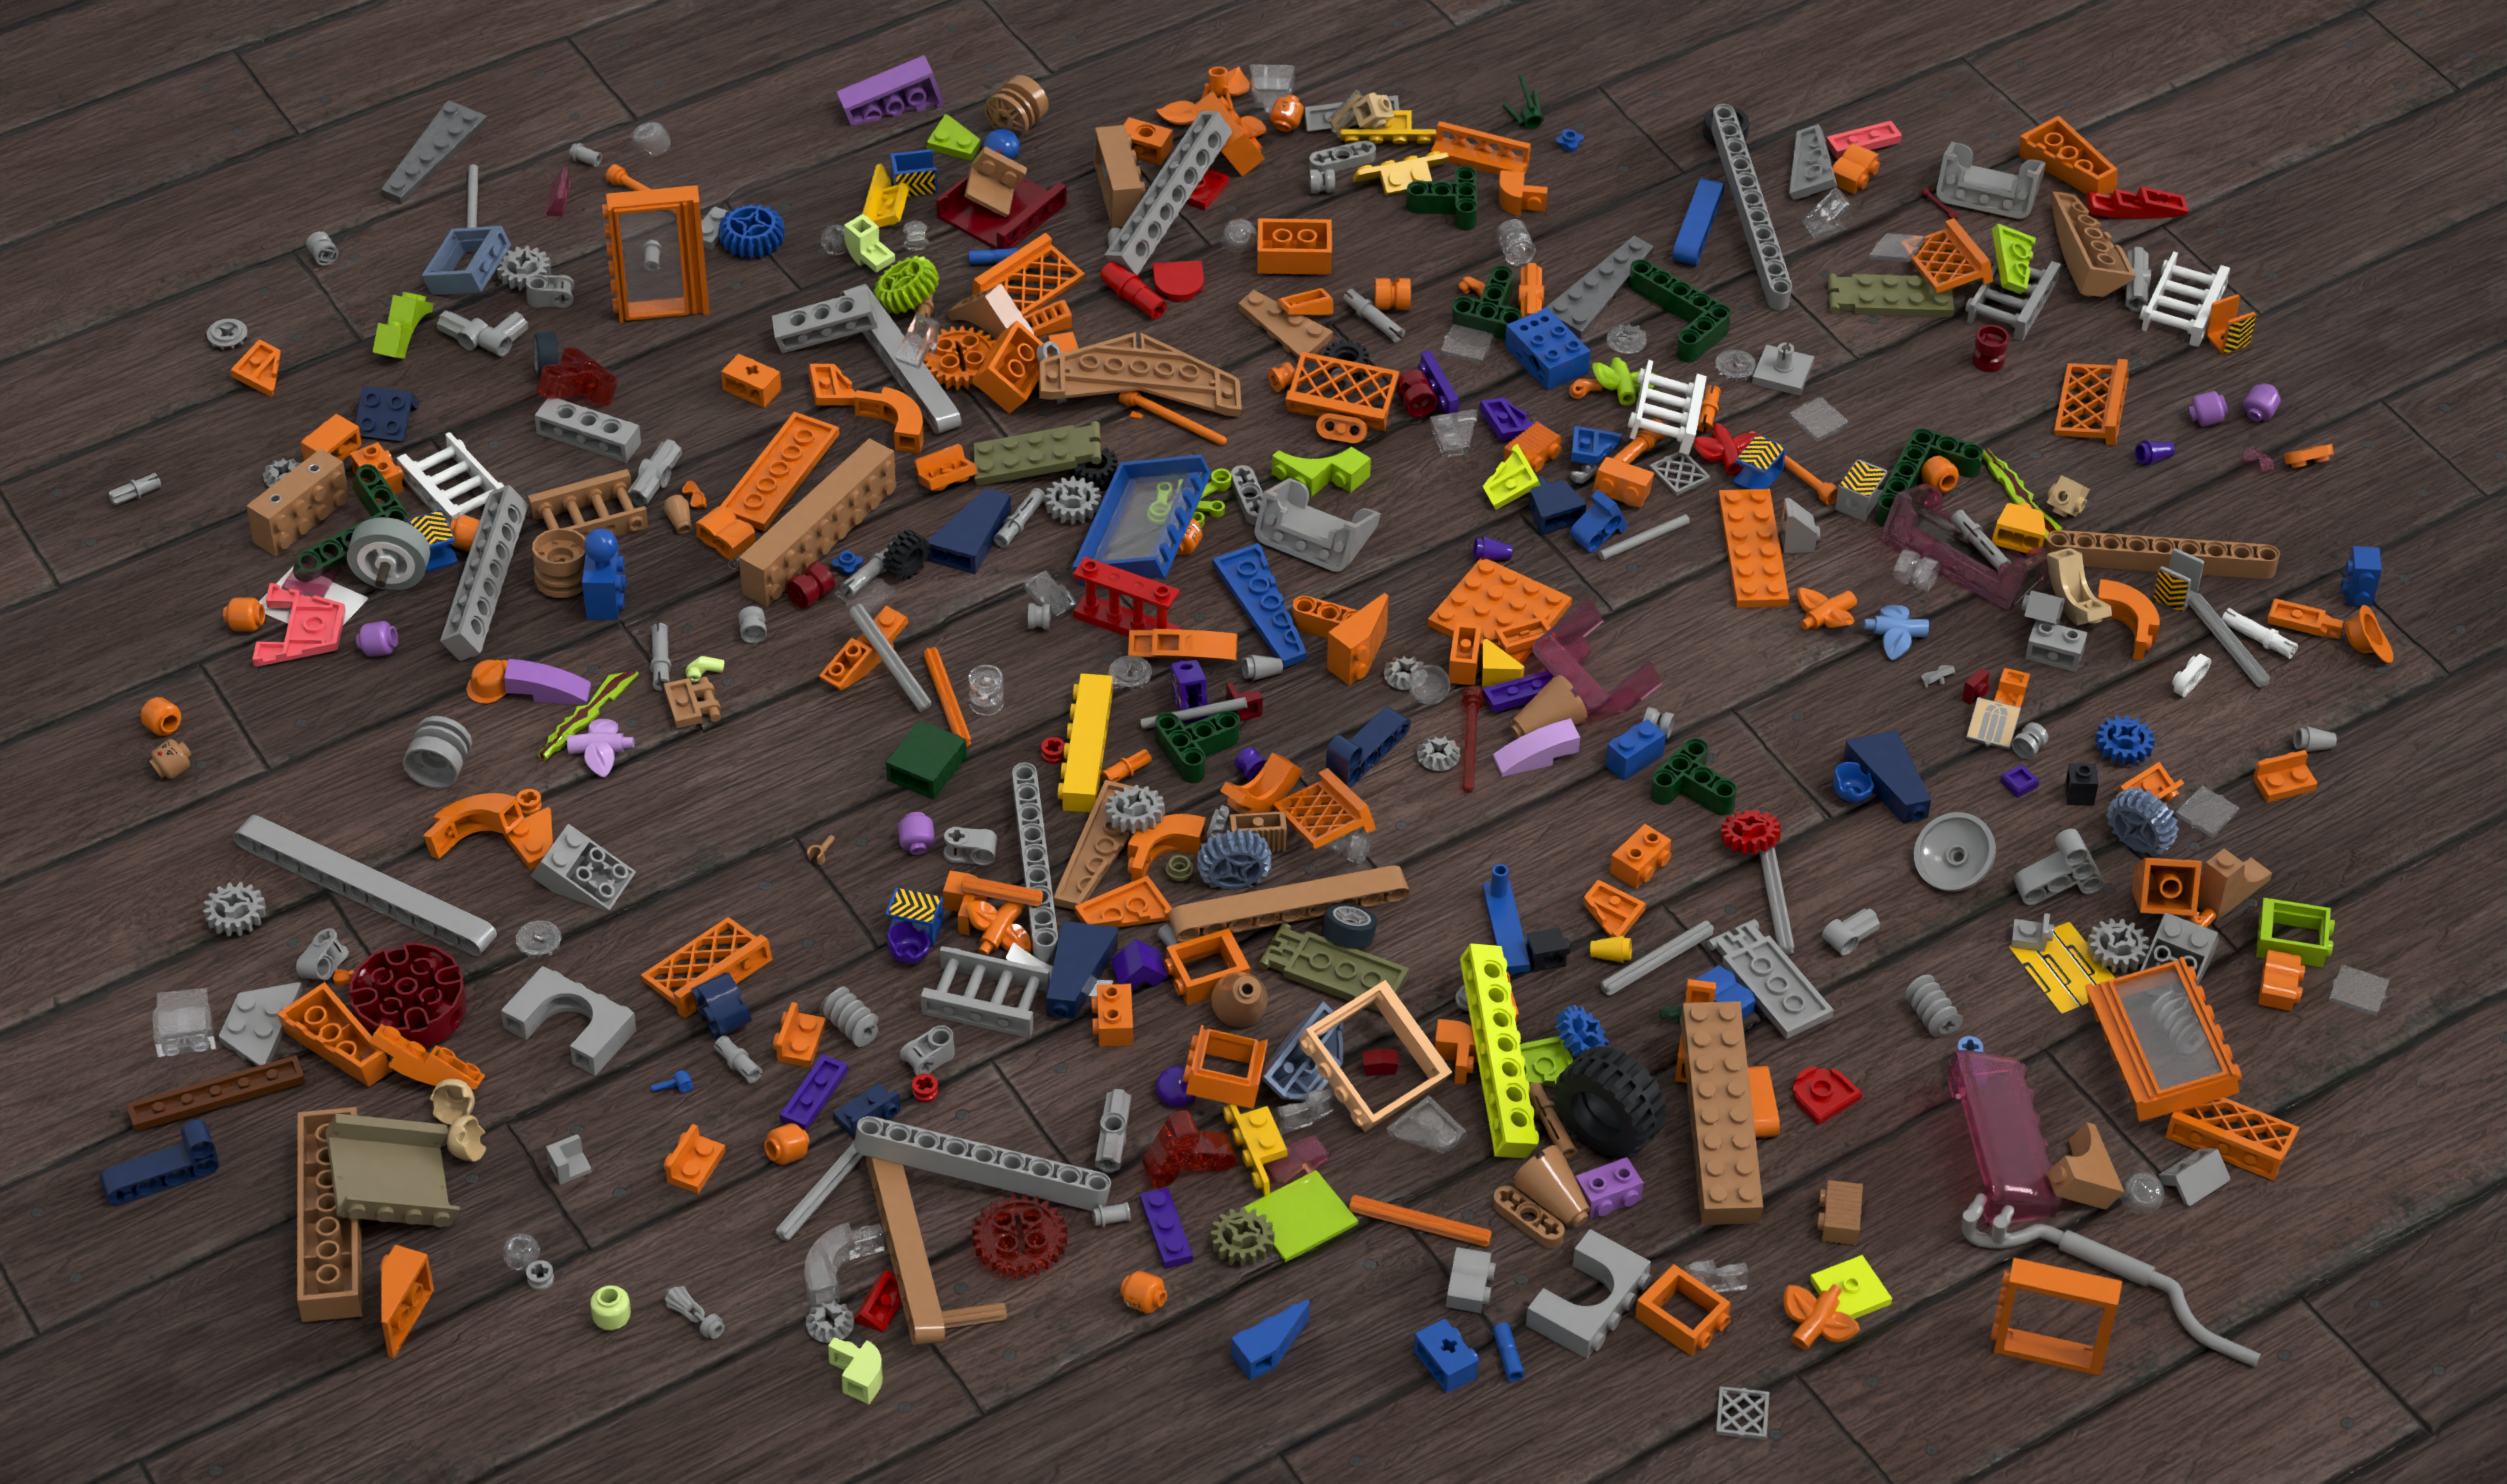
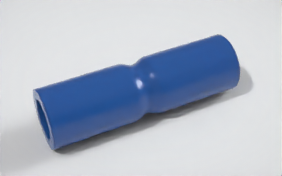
(982, 257)
(1507, 1349)

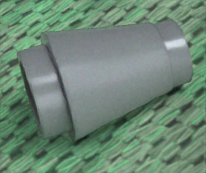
(1260, 667)
(2313, 739)

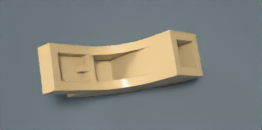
(2070, 583)

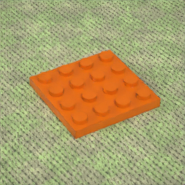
(1496, 599)

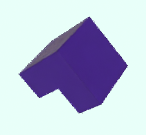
(1138, 964)

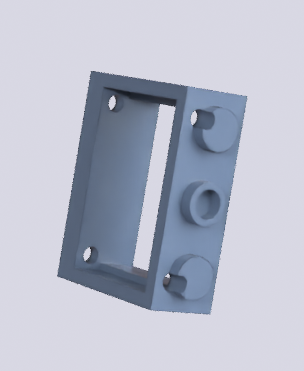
(490, 248)

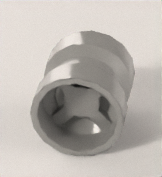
(1316, 181)
(322, 248)
(752, 624)
(1662, 721)
(2030, 740)

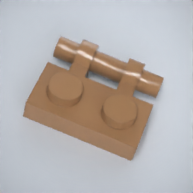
(684, 705)

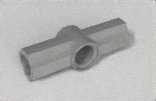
(2138, 288)
(654, 473)
(1113, 1131)

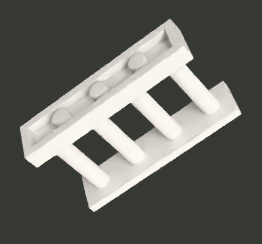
(2197, 328)
(1691, 407)
(437, 499)

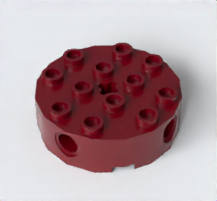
(410, 990)

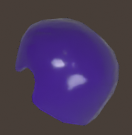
(907, 943)
(1172, 1089)

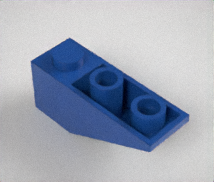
(1267, 1342)

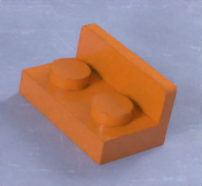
(2284, 776)
(798, 1037)
(693, 1160)

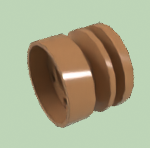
(1017, 105)
(559, 562)

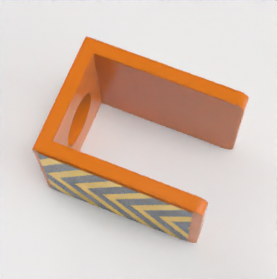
(2223, 322)

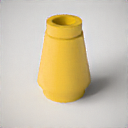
(1612, 949)

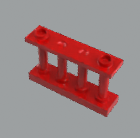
(1118, 581)

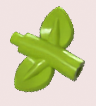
(1619, 378)

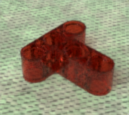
(577, 376)
(1185, 1148)

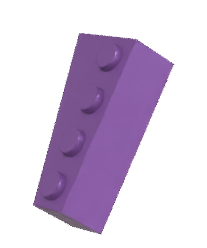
(891, 93)

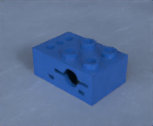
(1552, 344)

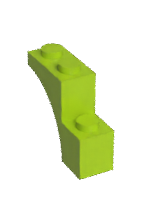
(404, 315)
(1344, 469)

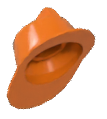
(2367, 636)
(487, 681)

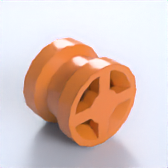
(1281, 377)

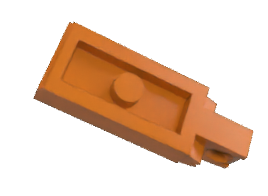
(2304, 619)

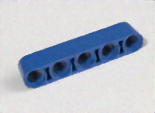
(1698, 222)

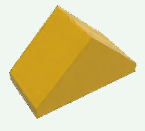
(1498, 665)

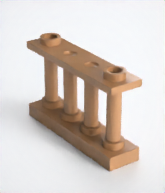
(587, 493)

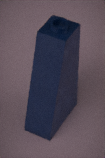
(970, 533)
(1892, 773)
(1078, 965)

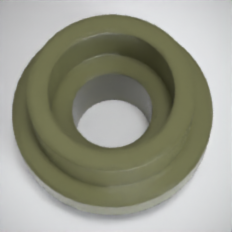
(1179, 868)

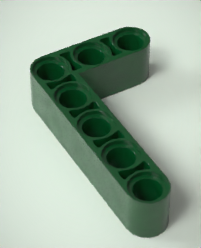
(1707, 316)
(1920, 447)
(337, 544)

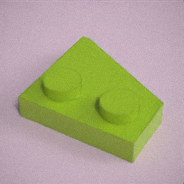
(953, 140)

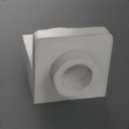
(2032, 934)

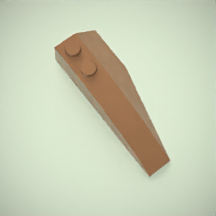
(2088, 252)

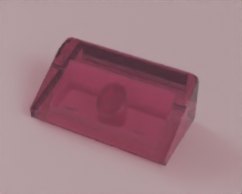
(558, 194)

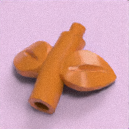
(1826, 611)
(998, 926)
(1818, 1316)

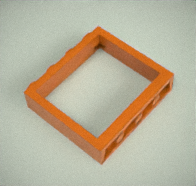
(2060, 1284)

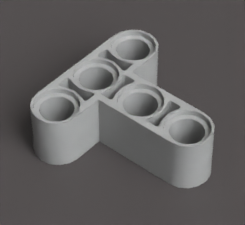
(2060, 871)

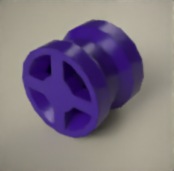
(1249, 762)

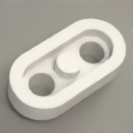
(2192, 675)

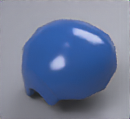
(1003, 140)
(1852, 783)

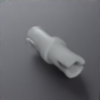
(738, 1059)

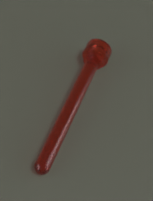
(1472, 700)

